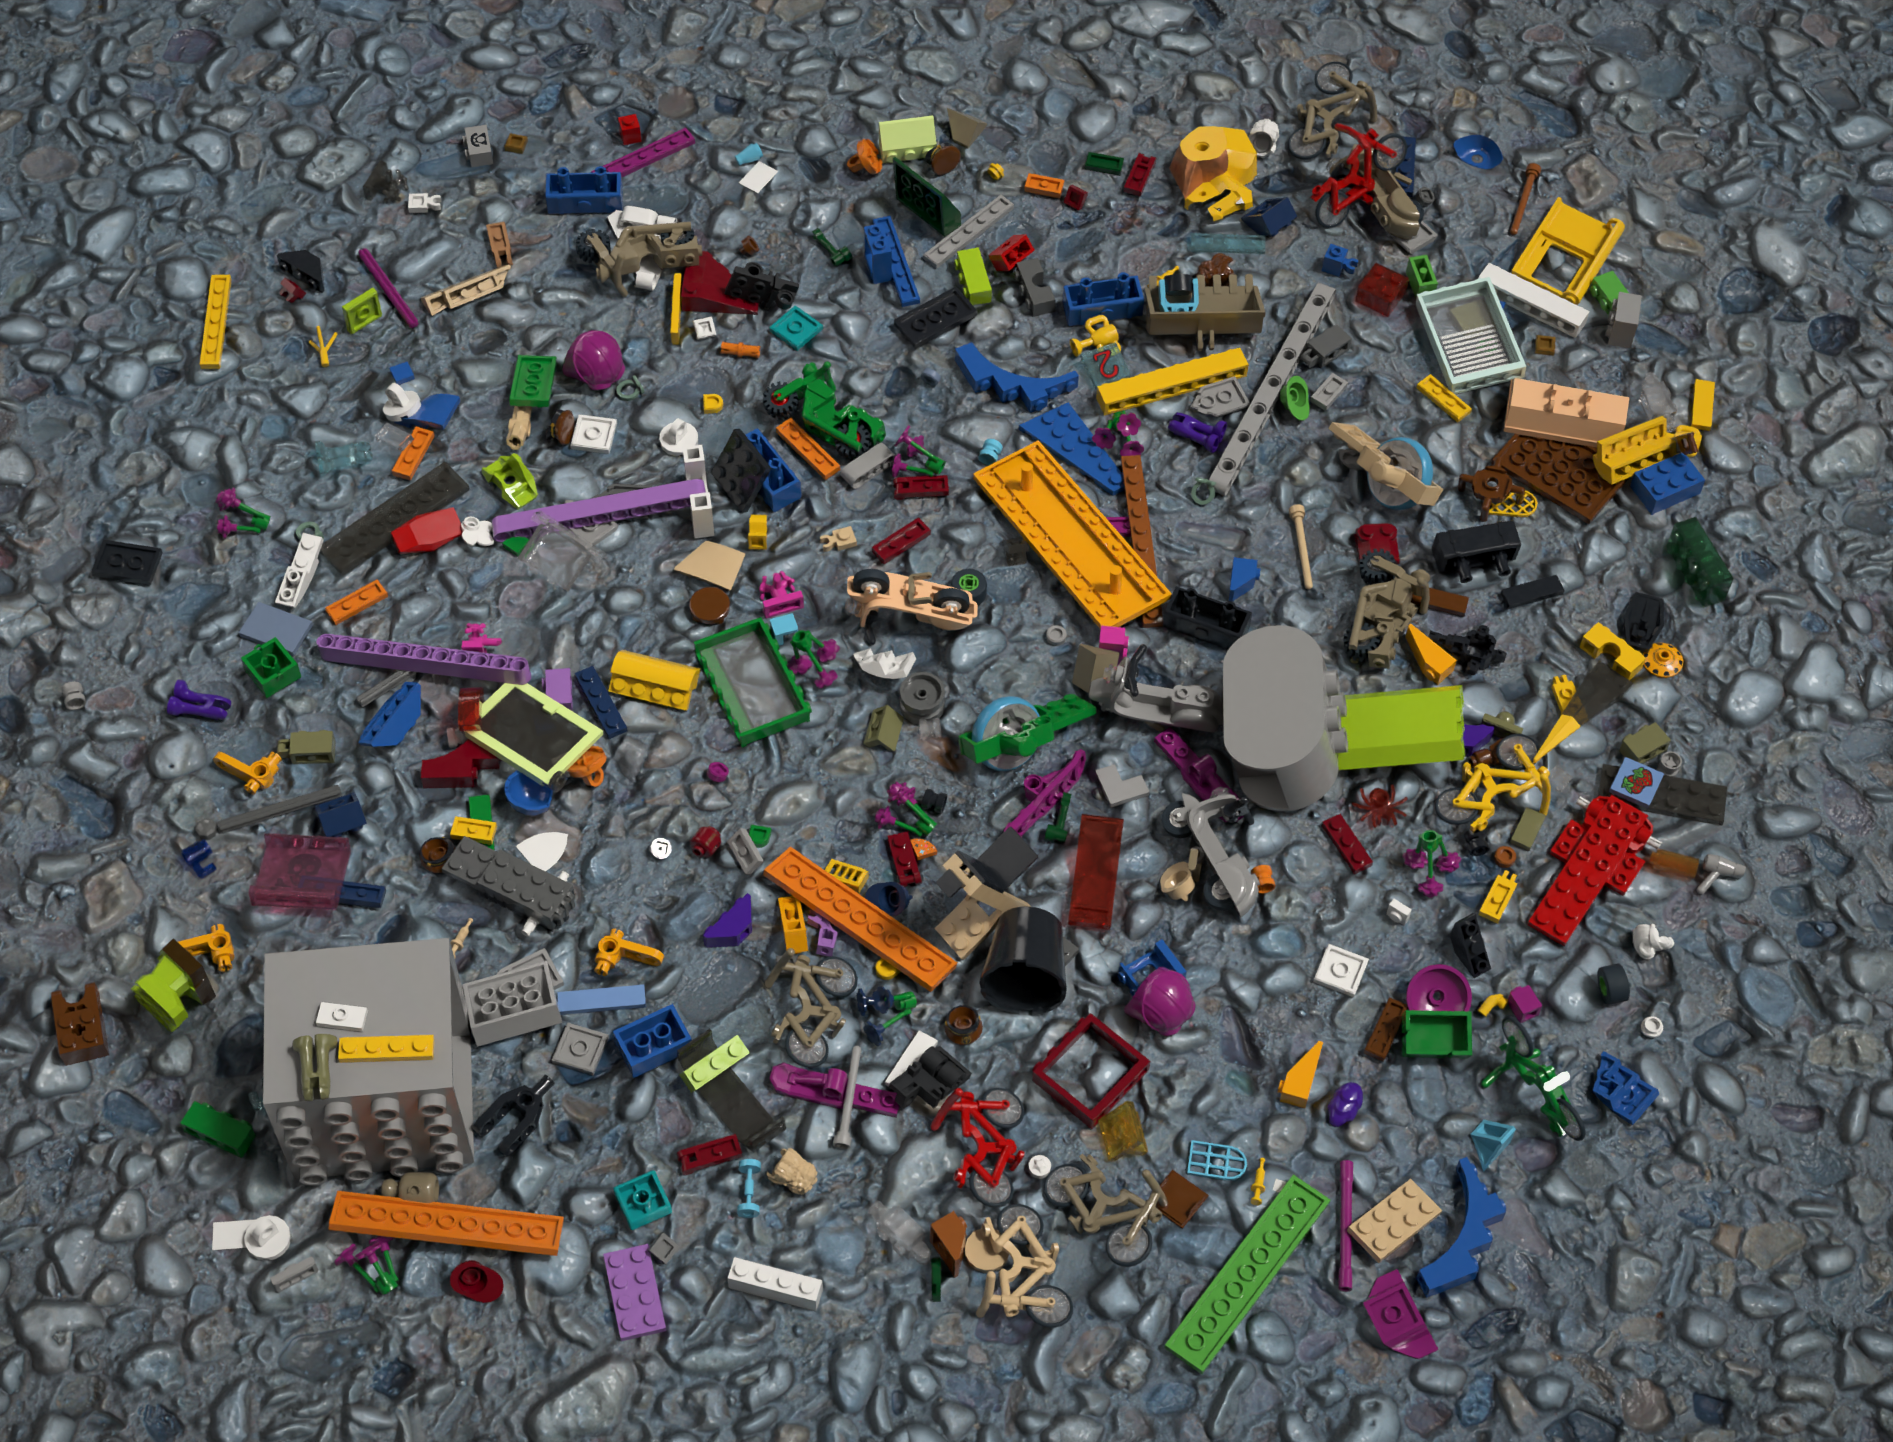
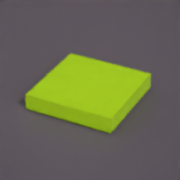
(362, 311)

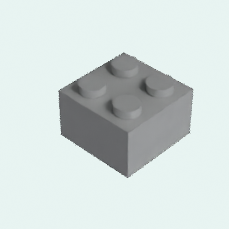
(1623, 319)

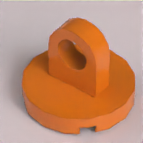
(865, 158)
(589, 763)

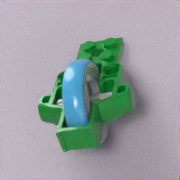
(997, 728)

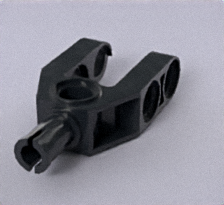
(510, 1100)

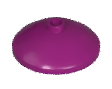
(1448, 981)

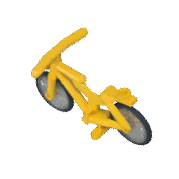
(1515, 753)

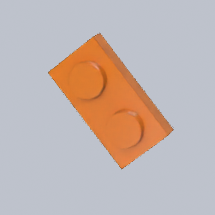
(1044, 185)

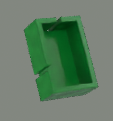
(1437, 1034)

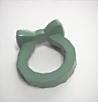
(634, 381)
(1210, 485)
(306, 525)

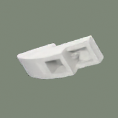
(300, 572)

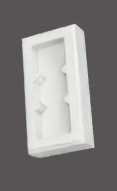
(341, 1016)

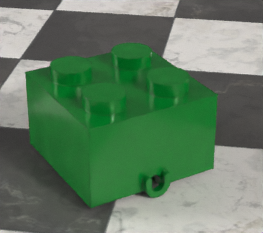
(271, 667)

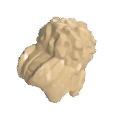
(794, 1172)

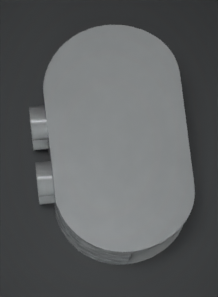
(1282, 717)

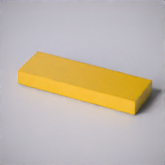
(1444, 398)
(1702, 404)

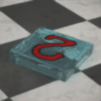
(1105, 365)

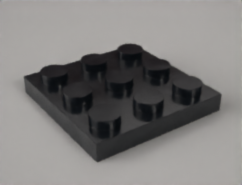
(741, 470)

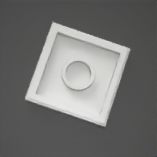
(593, 434)
(1341, 970)

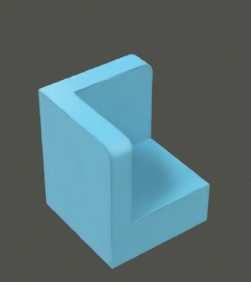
(782, 626)

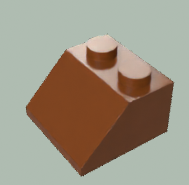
(949, 1239)

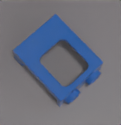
(1159, 957)

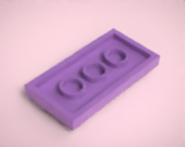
(634, 1292)

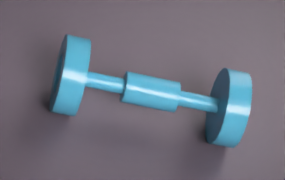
(749, 1209)

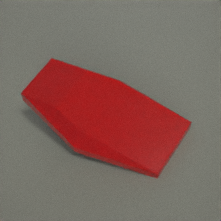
(427, 531)

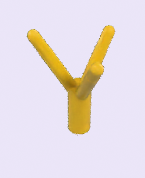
(323, 350)

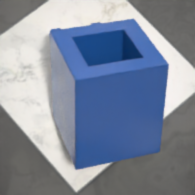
(1336, 260)

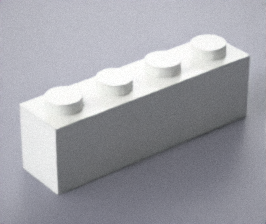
(775, 1284)

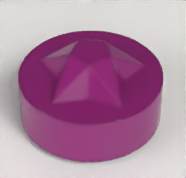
(717, 772)

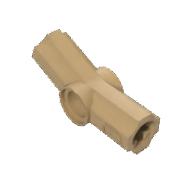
(519, 427)

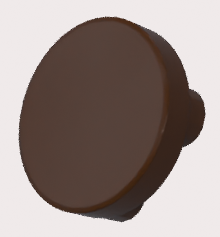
(709, 605)

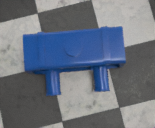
(584, 191)
(1111, 297)
(781, 483)

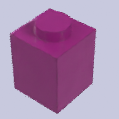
(1524, 1003)

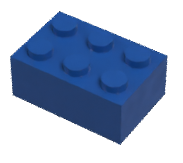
(1667, 483)
(651, 1040)

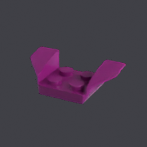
(1398, 1317)

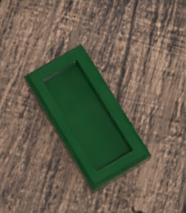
(1104, 163)

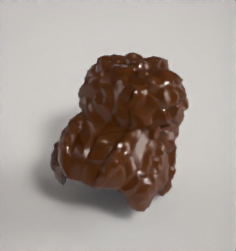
(1216, 266)

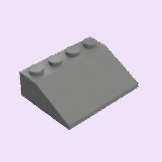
(511, 1003)

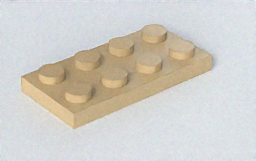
(1394, 1220)

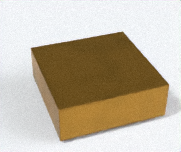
(516, 143)
(1545, 345)

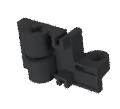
(754, 286)
(930, 1078)

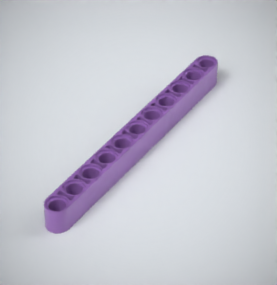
(601, 509)
(424, 659)

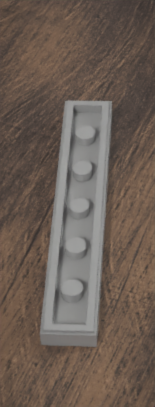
(968, 231)

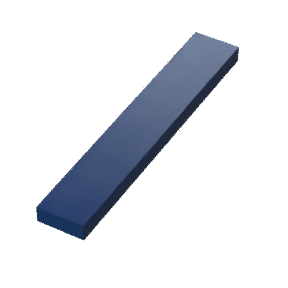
(901, 273)

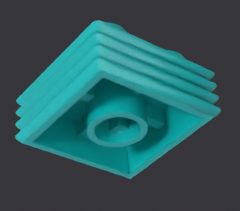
(651, 1190)

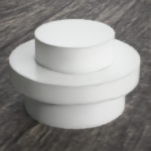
(1652, 1027)

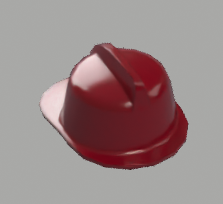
(476, 1281)

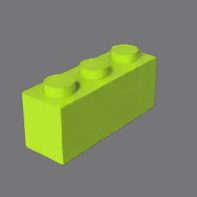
(973, 276)
(714, 1063)

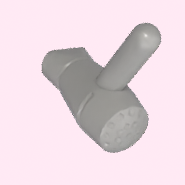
(1718, 866)

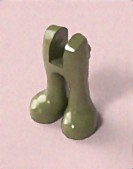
(321, 1078)

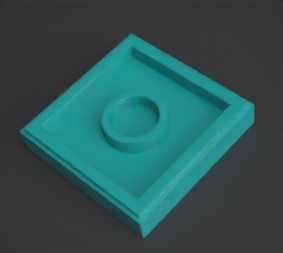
(796, 328)

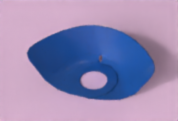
(1472, 145)

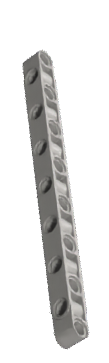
(1269, 391)

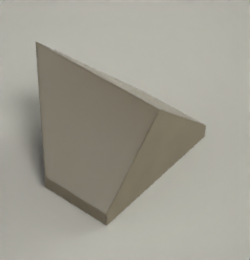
(964, 127)

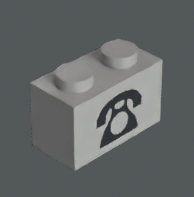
(478, 146)

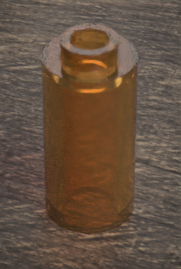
(1674, 863)

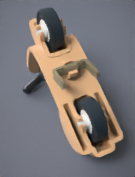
(931, 602)

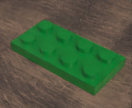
(533, 381)

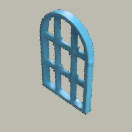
(1208, 1154)

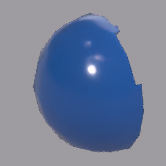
(527, 795)

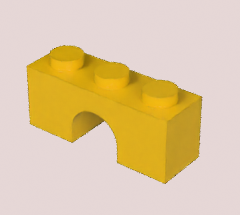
(1602, 640)

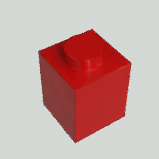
(629, 129)

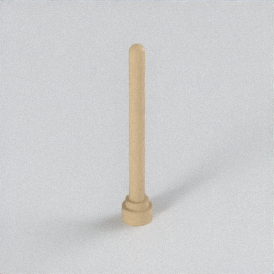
(1297, 514)

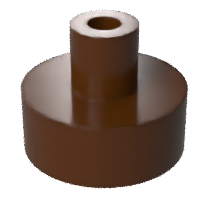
(749, 246)

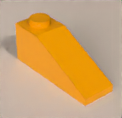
(1431, 658)
(793, 924)
(1299, 1078)

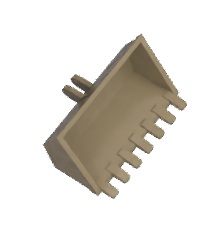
(1218, 312)

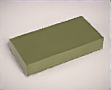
(1528, 829)

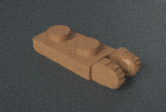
(499, 242)

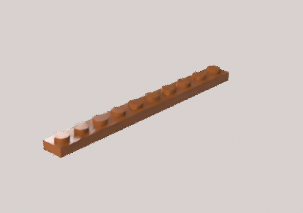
(1140, 525)

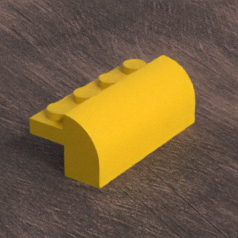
(1633, 450)
(653, 679)

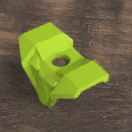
(524, 487)

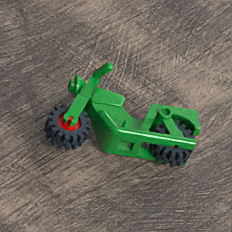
(843, 429)

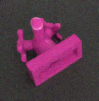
(781, 601)
(476, 642)

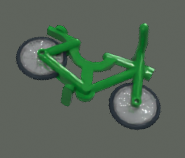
(1519, 1051)

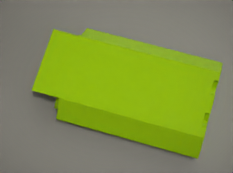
(1403, 727)

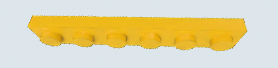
(215, 322)

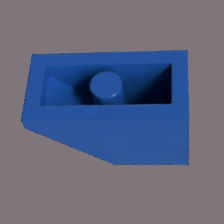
(1243, 577)

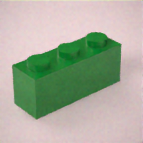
(218, 1128)

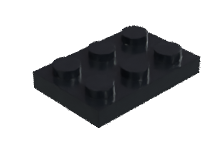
(127, 562)

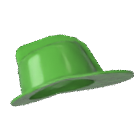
(1295, 397)

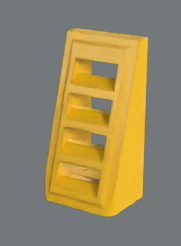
(861, 874)

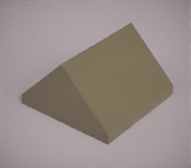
(1091, 665)

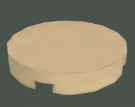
(981, 1254)

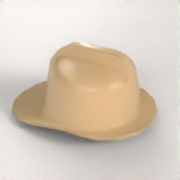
(1177, 881)

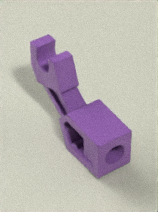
(827, 936)

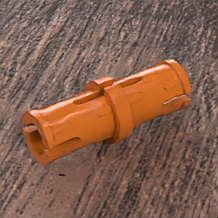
(740, 349)

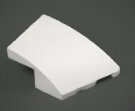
(885, 663)

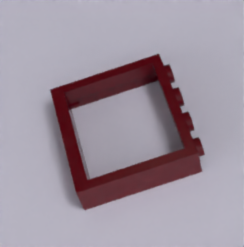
(1091, 1117)

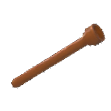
(1532, 172)

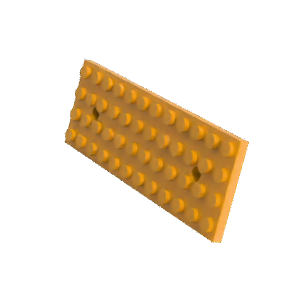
(1072, 536)

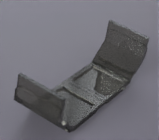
(732, 1098)

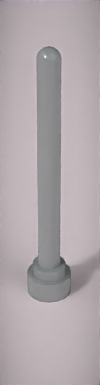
(843, 1139)

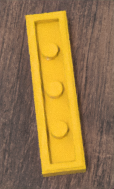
(676, 309)

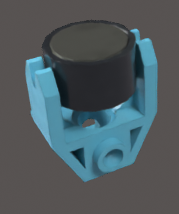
(1177, 286)

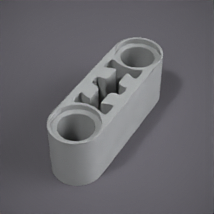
(868, 465)

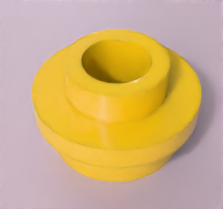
(995, 171)

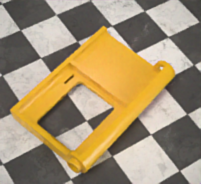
(1576, 235)

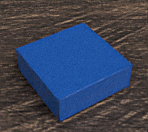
(402, 373)

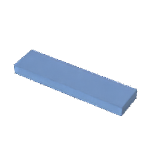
(601, 999)

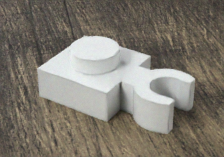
(421, 202)

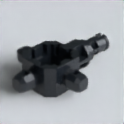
(1460, 644)

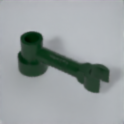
(838, 256)
(1057, 832)

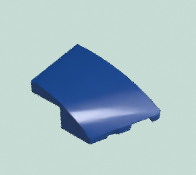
(434, 412)
(1622, 1089)

